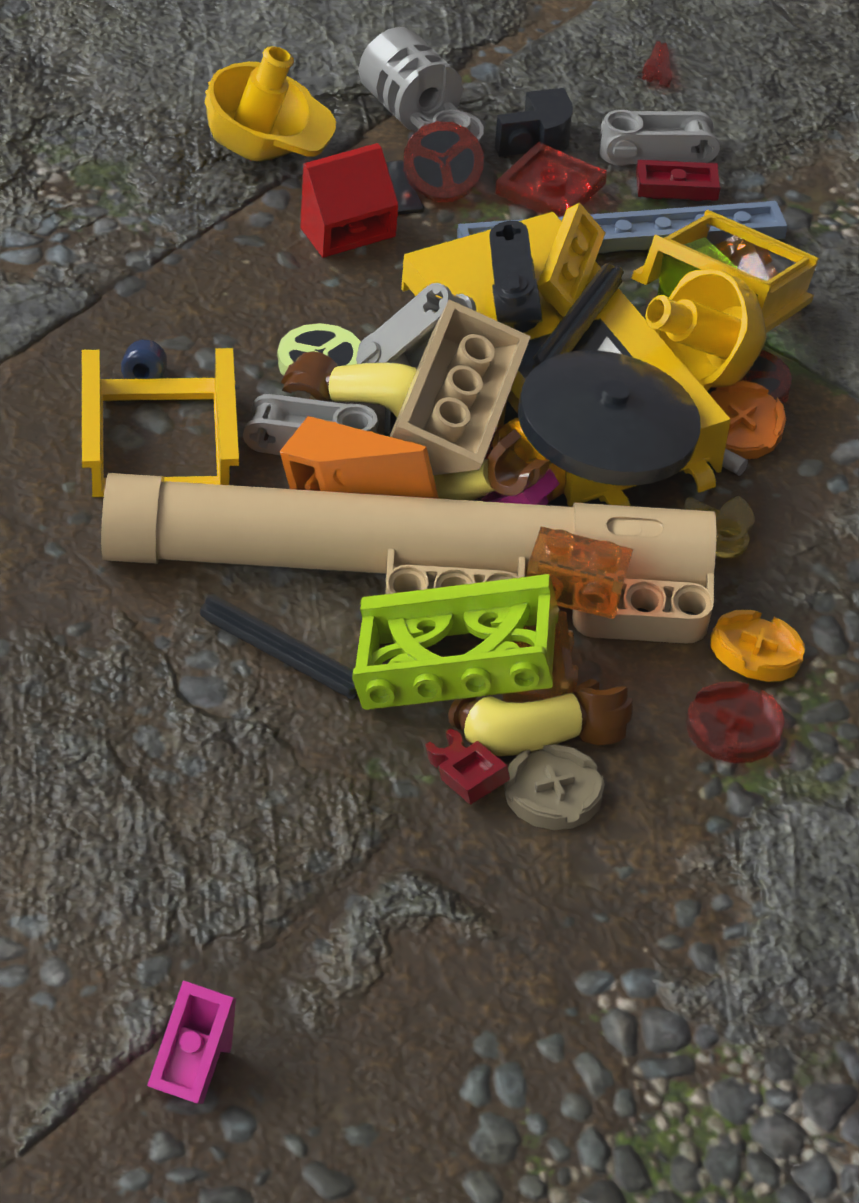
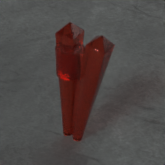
(658, 65)

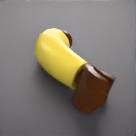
(365, 382)
(499, 473)
(514, 727)

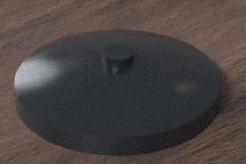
(609, 417)

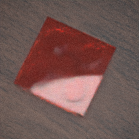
(550, 181)

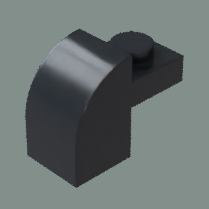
(545, 121)

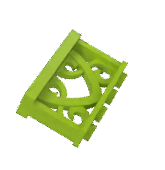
(424, 617)

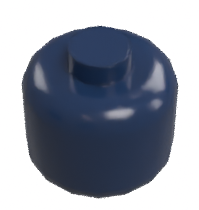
(144, 360)

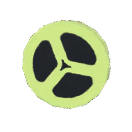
(322, 338)

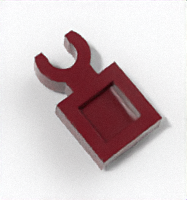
(469, 770)

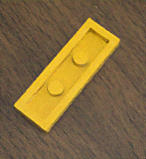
(570, 259)

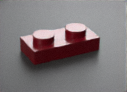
(677, 180)

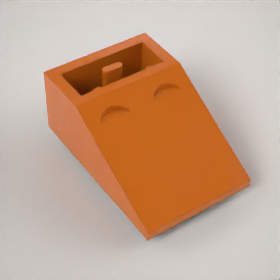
(355, 461)

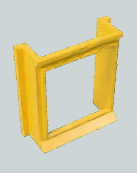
(777, 297)
(218, 388)

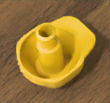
(264, 111)
(711, 326)

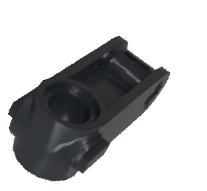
(514, 277)

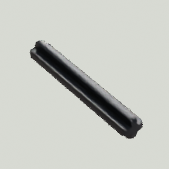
(581, 313)
(279, 645)

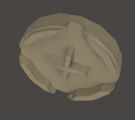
(554, 787)

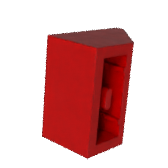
(348, 200)

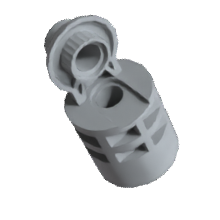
(414, 81)

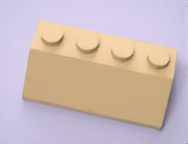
(460, 388)

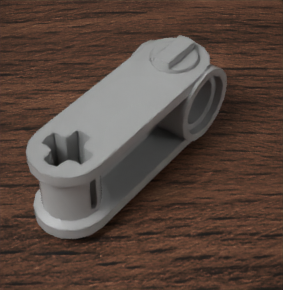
(657, 136)
(408, 331)
(289, 413)

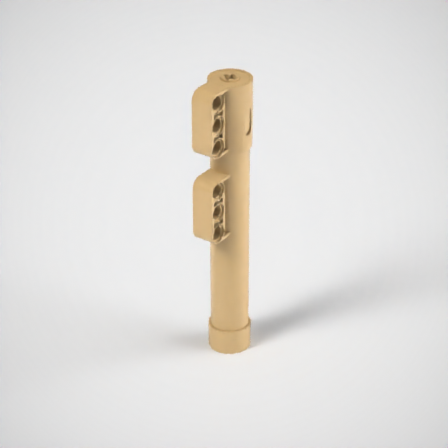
(419, 542)

